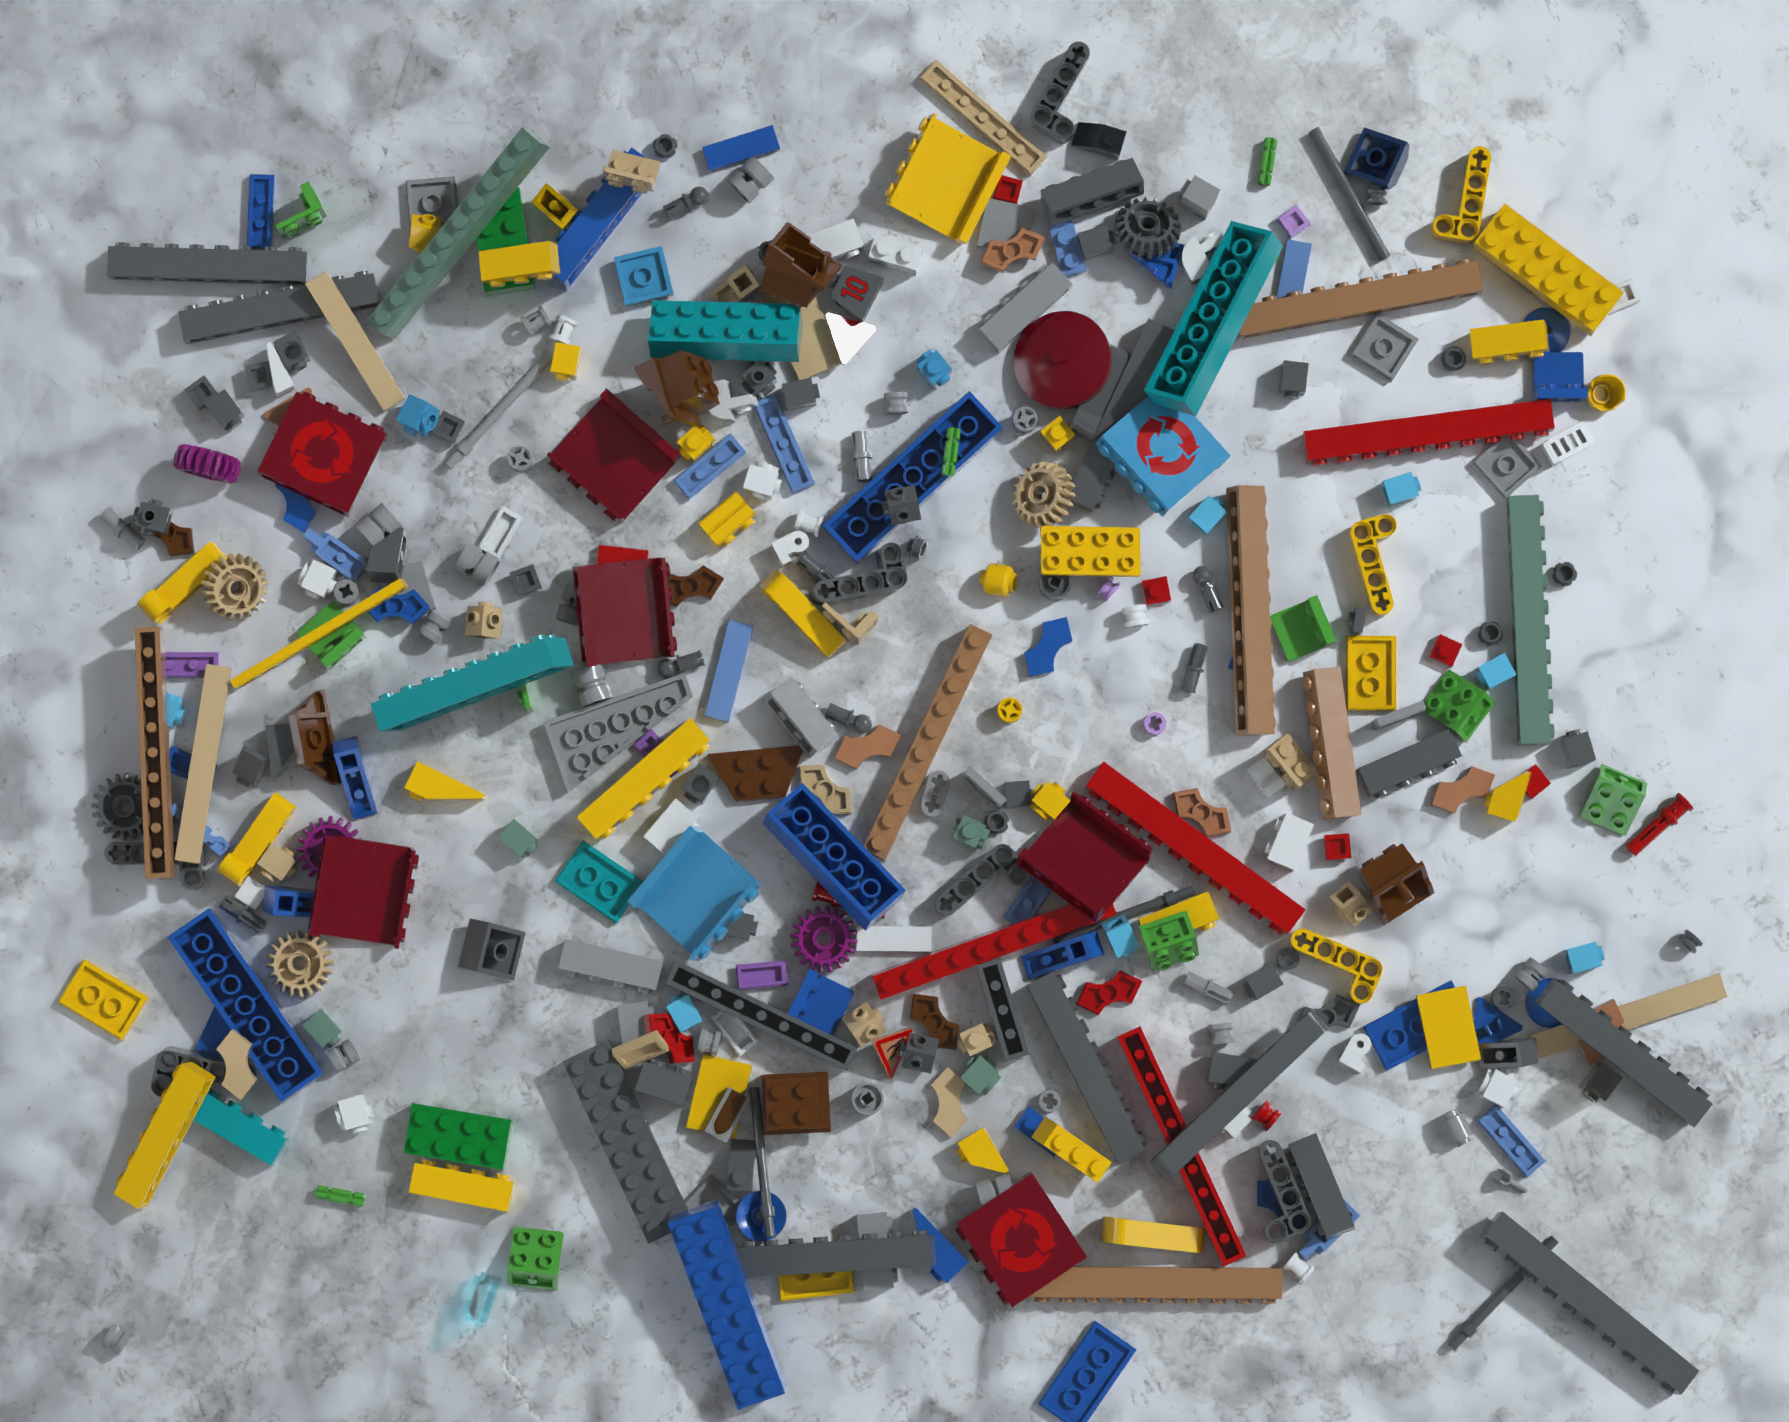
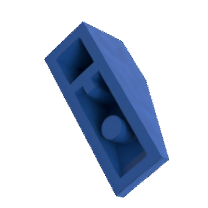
(354, 777)
(288, 901)
(1062, 955)
(948, 1258)

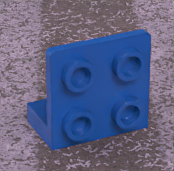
(1559, 377)
(821, 1002)

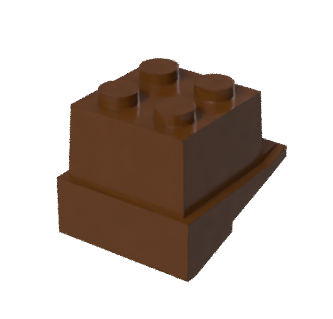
(796, 267)
(681, 385)
(1395, 882)
(796, 1103)

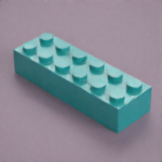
(726, 330)

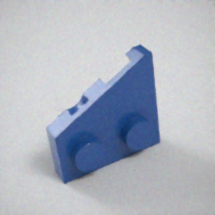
(1165, 267)

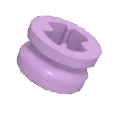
(1109, 588)
(1147, 720)

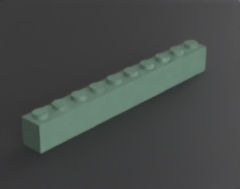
(458, 233)
(1528, 620)

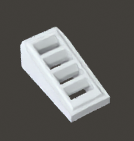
(281, 378)
(1550, 453)

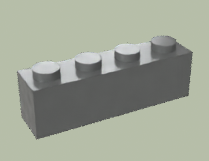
(1092, 191)
(1408, 763)
(1002, 1009)
(1321, 1187)

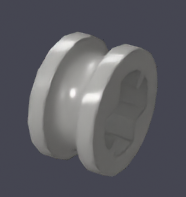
(1056, 1096)

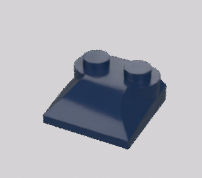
(1378, 159)

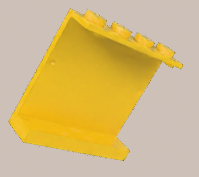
(946, 179)

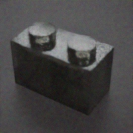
(1599, 1083)

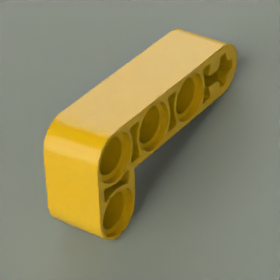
(1468, 194)
(1376, 567)
(184, 583)
(802, 613)
(258, 838)
(1334, 960)
(1152, 1234)

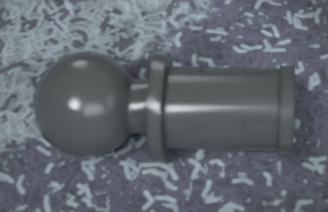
(698, 196)
(1202, 576)
(668, 667)
(861, 723)

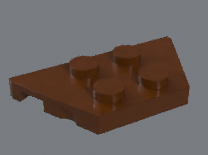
(314, 738)
(757, 772)

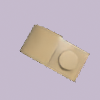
(737, 287)

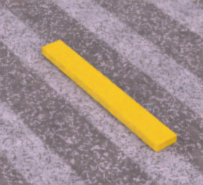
(319, 633)

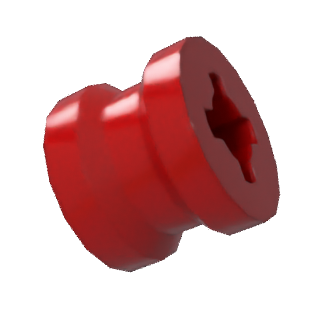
(1266, 1115)

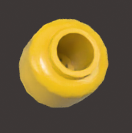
(998, 580)

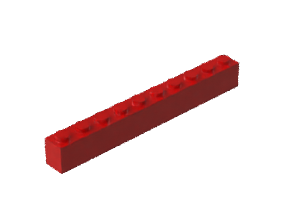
(1428, 431)
(1195, 848)
(980, 949)
(1170, 1125)

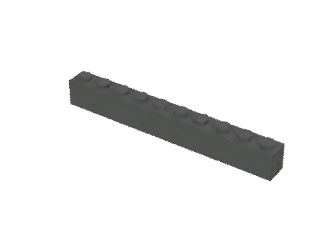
(1588, 1303)

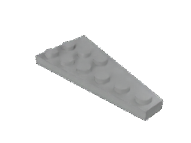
(599, 732)

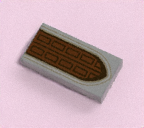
(727, 1115)

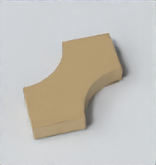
(833, 797)
(235, 1054)
(949, 1114)

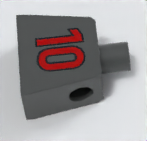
(855, 291)

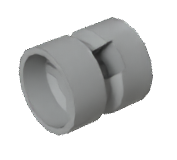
(759, 177)
(379, 525)
(477, 564)
(591, 685)
(867, 1098)
(990, 1189)

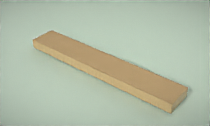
(983, 117)
(355, 340)

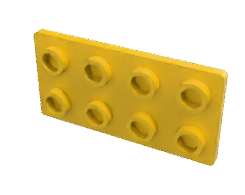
(1090, 551)

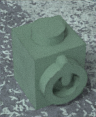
(970, 832)
(981, 1074)

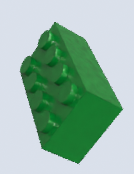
(506, 230)
(458, 1136)

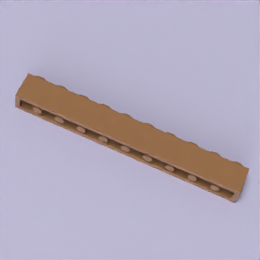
(1362, 299)
(1250, 610)
(927, 742)
(154, 753)
(1165, 1283)

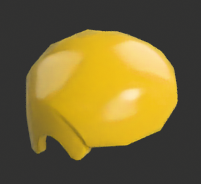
(1606, 392)

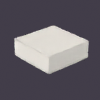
(251, 893)

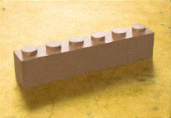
(1331, 743)

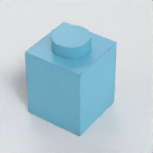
(1400, 489)
(1208, 514)
(1494, 672)
(1120, 936)
(1584, 957)
(684, 1012)

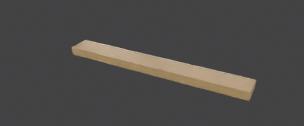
(203, 764)
(1640, 1012)

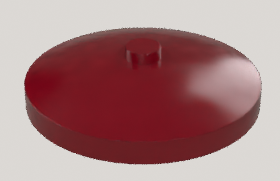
(1062, 360)

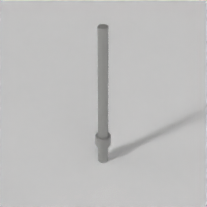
(465, 447)

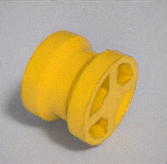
(1010, 706)

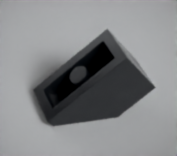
(1099, 139)

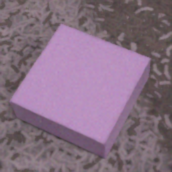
(1293, 222)

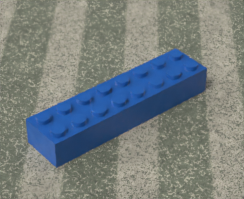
(862, 522)
(246, 1004)
(727, 1304)

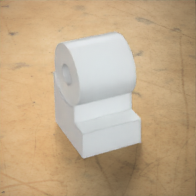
(793, 543)
(1266, 778)
(1353, 1052)

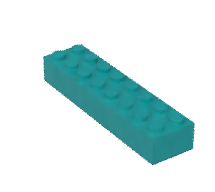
(1213, 318)
(472, 684)

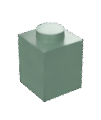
(518, 839)
(323, 1029)

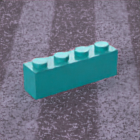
(241, 1129)

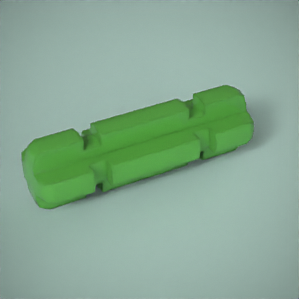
(1267, 161)
(950, 451)
(340, 1196)

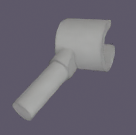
(1507, 1179)

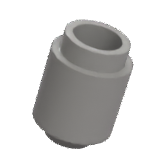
(1456, 1127)

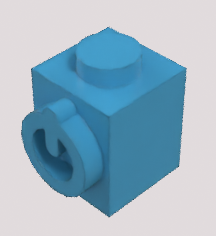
(933, 368)
(418, 416)

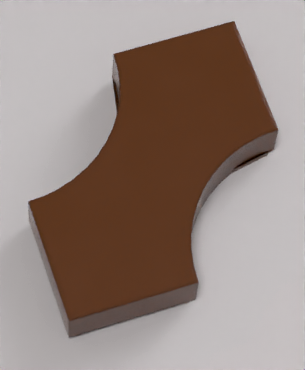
(178, 541)
(701, 583)
(926, 1011)

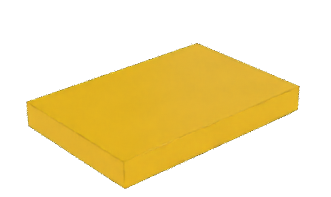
(1370, 673)
(103, 999)
(1448, 1027)
(712, 1083)
(815, 1285)

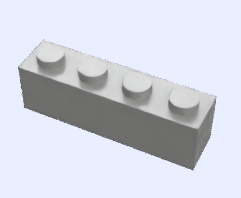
(1025, 308)
(611, 965)

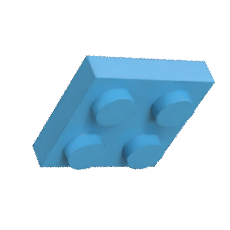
(643, 276)

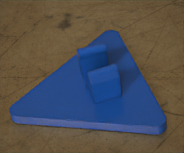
(1492, 1023)

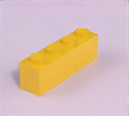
(461, 1186)

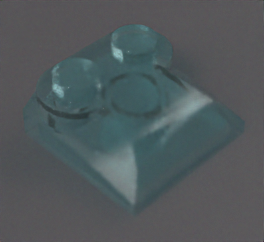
(485, 1291)

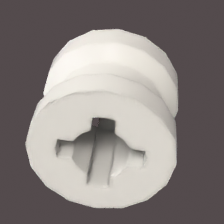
(1135, 616)

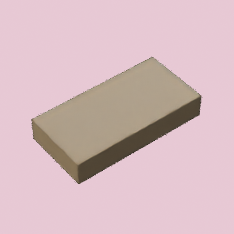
(640, 1049)

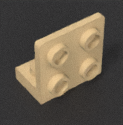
(631, 171)
(863, 624)
(1291, 762)

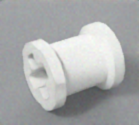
(563, 329)
(808, 523)
(1298, 1268)

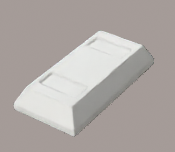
(500, 532)
(734, 1031)

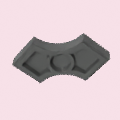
(1337, 1013)

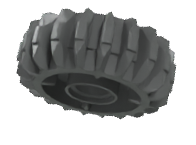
(1132, 225)
(109, 807)

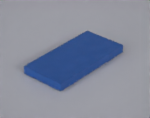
(1399, 1033)
(1087, 1375)

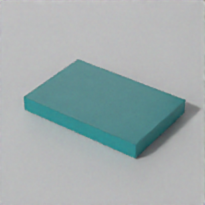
(599, 881)

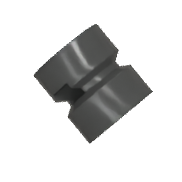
(1054, 587)
(567, 612)

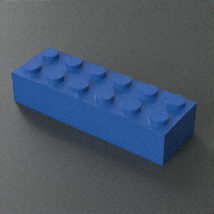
(592, 228)
(833, 856)

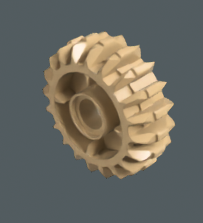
(1039, 479)
(249, 589)
(285, 969)

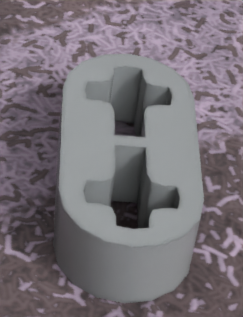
(941, 795)

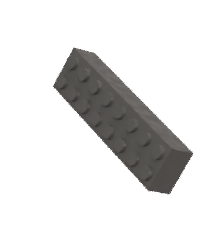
(626, 1139)

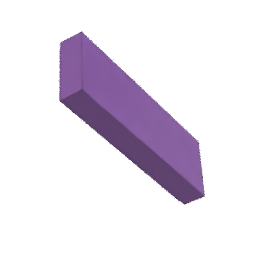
(189, 663)

